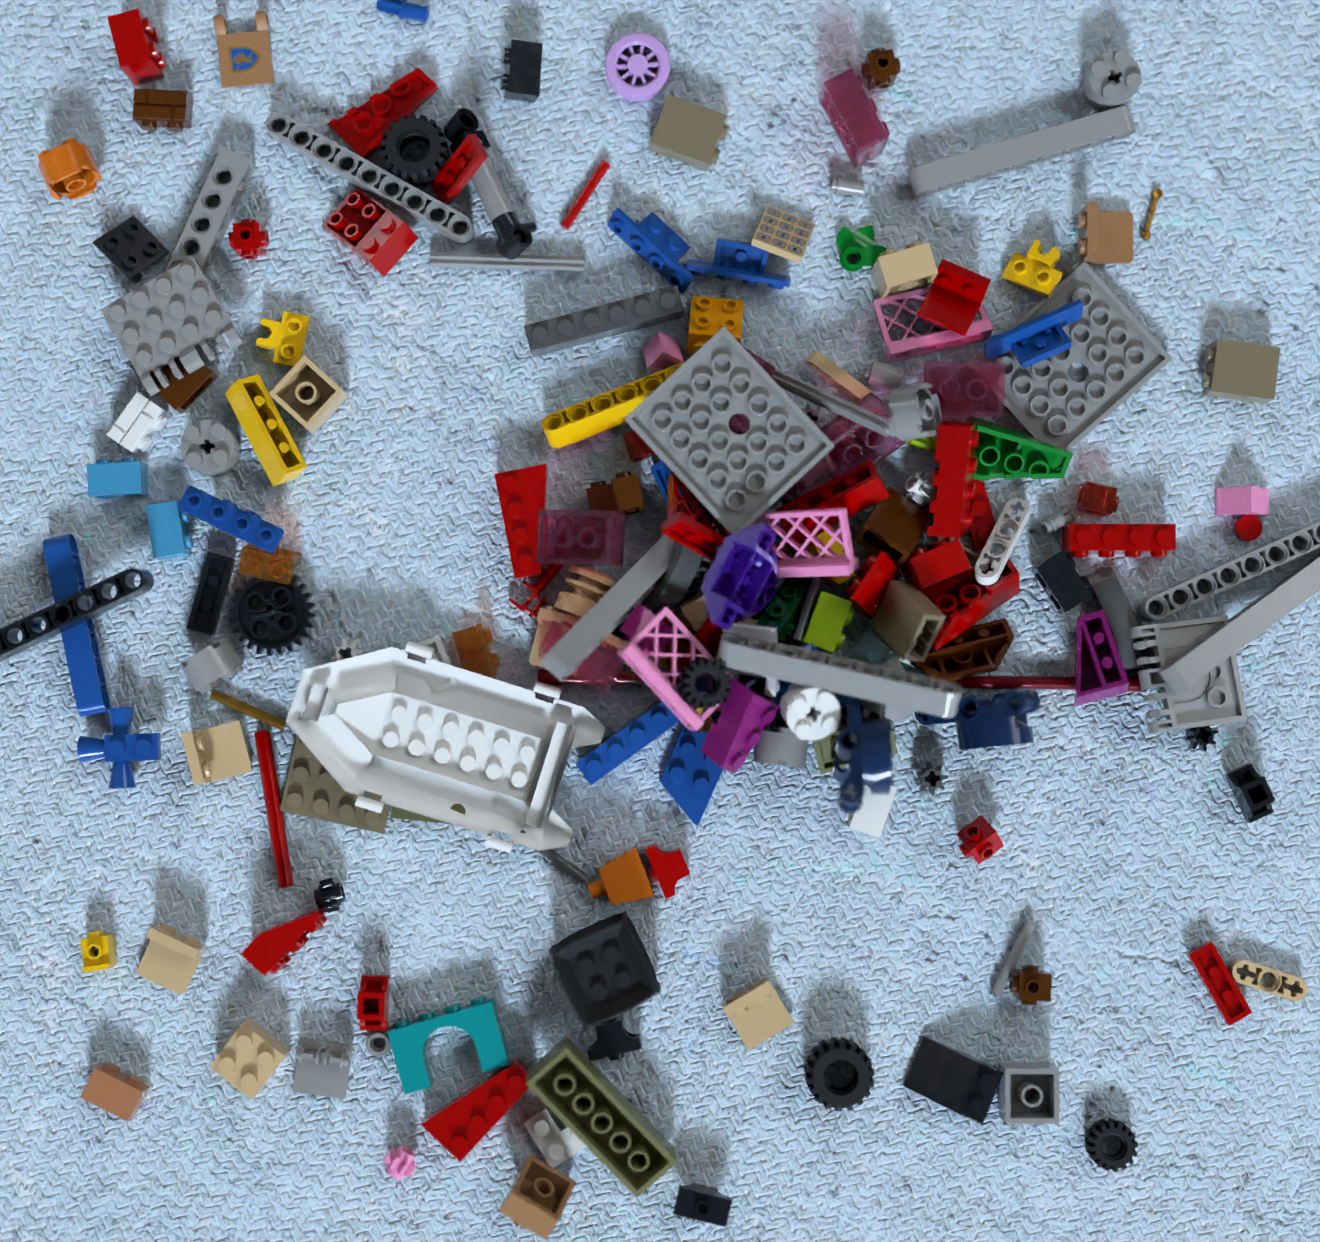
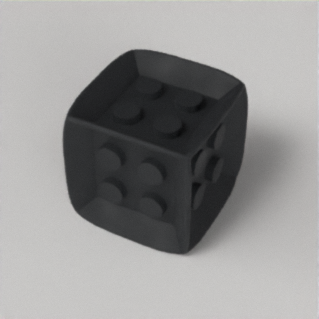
(605, 969)

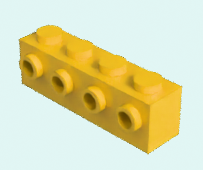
(265, 429)

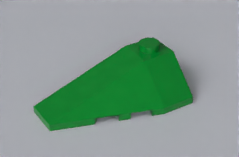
(1015, 455)

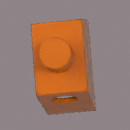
(622, 879)

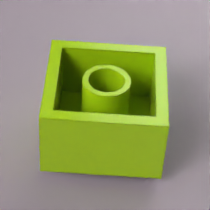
(827, 622)

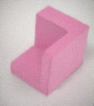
(662, 352)

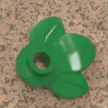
(860, 245)

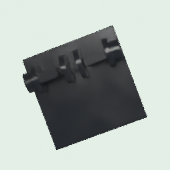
(131, 248)

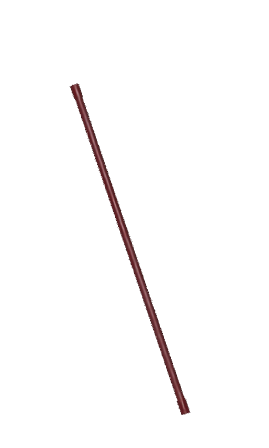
(975, 682)

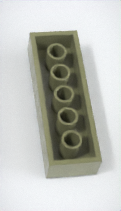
(601, 1116)

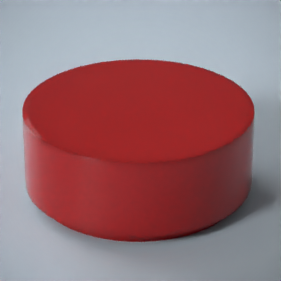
(1247, 528)

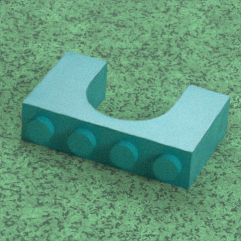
(477, 1019)

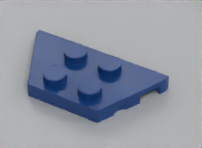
(691, 775)

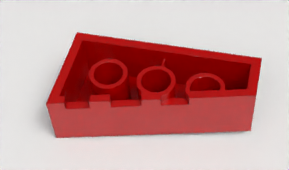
(954, 479)
(520, 497)
(967, 601)
(473, 1114)

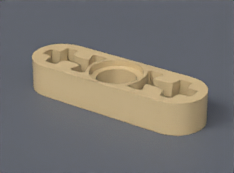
(837, 376)
(1287, 978)

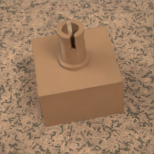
(537, 1197)

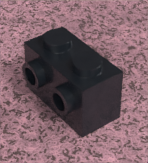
(522, 70)
(1062, 582)

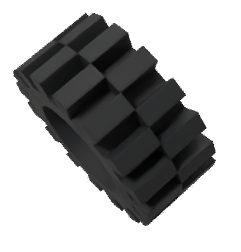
(719, 688)
(1126, 1151)

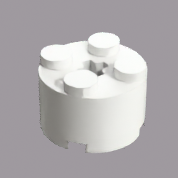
(805, 723)

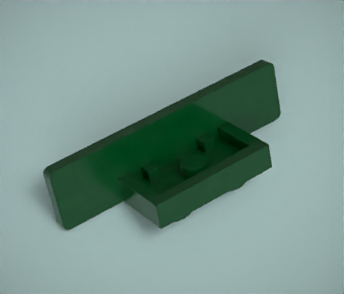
(786, 608)

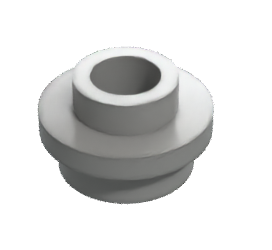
(373, 1048)

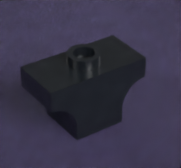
(1250, 792)
(613, 1041)
(702, 1204)

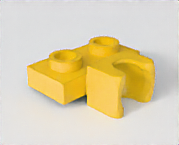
(1035, 271)
(286, 338)

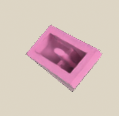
(1242, 501)

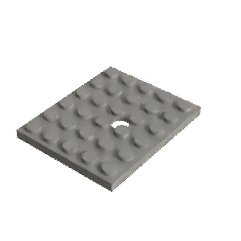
(1106, 340)
(690, 432)

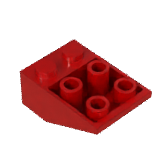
(370, 231)
(869, 588)
(271, 947)

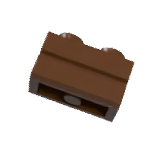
(162, 109)

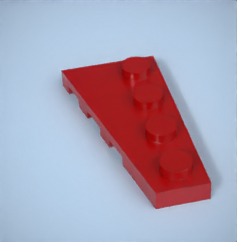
(364, 126)

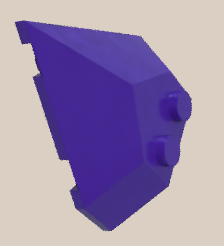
(741, 576)

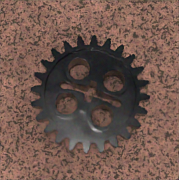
(276, 636)

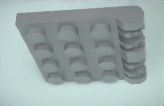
(169, 322)
(1210, 700)

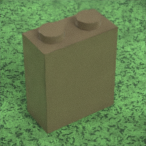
(689, 133)
(1240, 371)
(907, 620)

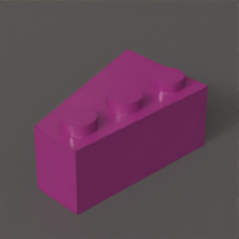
(1097, 660)
(739, 726)

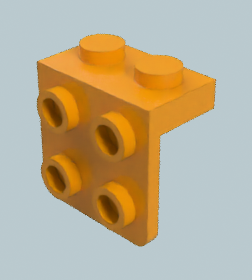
(711, 315)

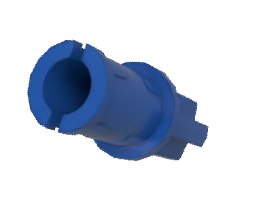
(404, 9)

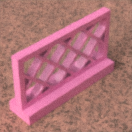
(930, 341)
(808, 564)
(656, 680)

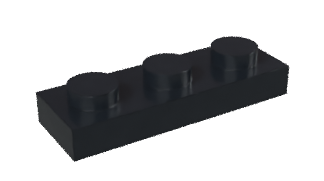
(211, 593)

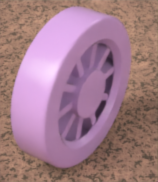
(637, 67)

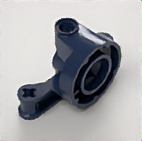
(988, 722)
(866, 755)

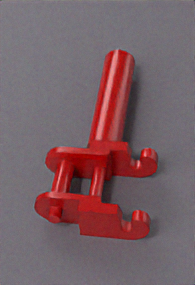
(539, 587)

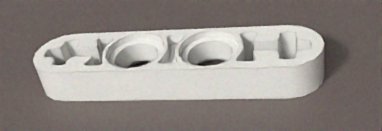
(1006, 542)

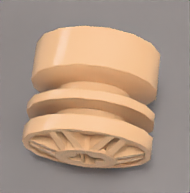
(587, 590)

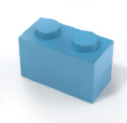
(117, 479)
(168, 530)

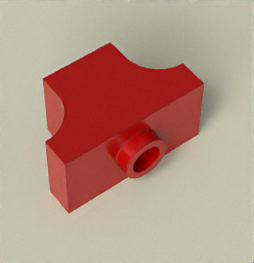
(666, 868)
(373, 1002)

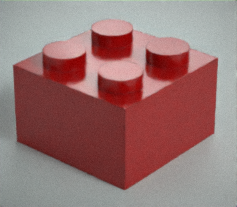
(137, 47)
(938, 564)

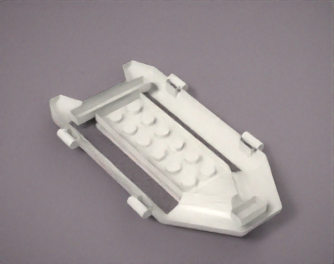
(425, 751)

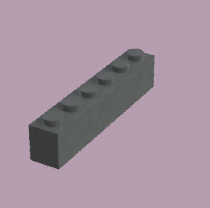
(604, 321)

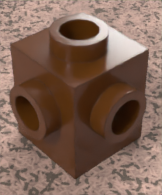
(875, 73)
(1038, 990)

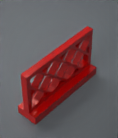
(683, 525)

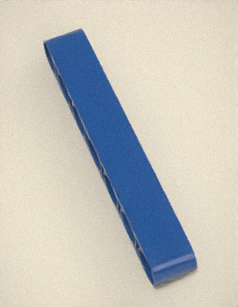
(80, 641)

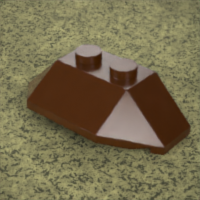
(970, 653)

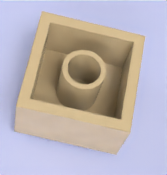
(904, 269)
(308, 394)
(250, 1058)

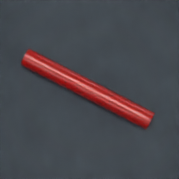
(584, 194)

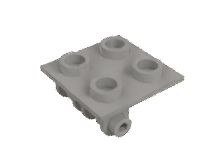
(322, 1068)

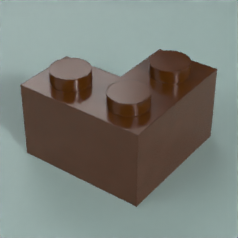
(620, 495)

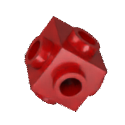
(252, 247)
(979, 840)

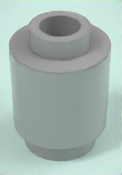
(883, 376)

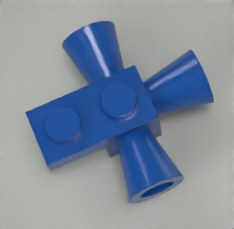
(120, 747)

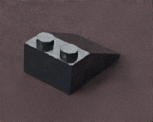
(953, 1079)

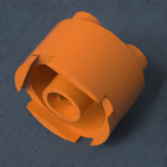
(69, 170)

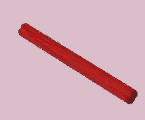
(273, 811)

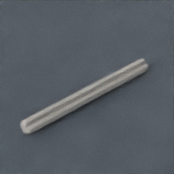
(497, 261)
(833, 403)

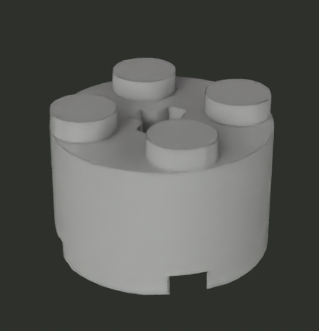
(1111, 80)
(913, 411)
(221, 458)
(211, 664)
(780, 747)

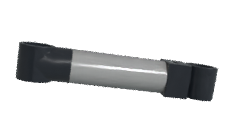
(512, 235)

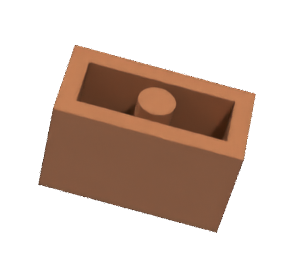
(115, 1091)

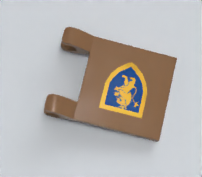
(244, 56)

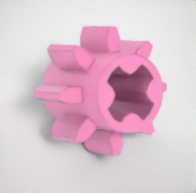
(400, 1162)

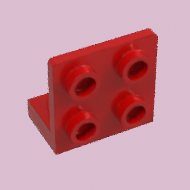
(954, 297)

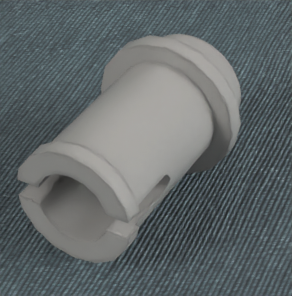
(846, 186)
(1057, 520)

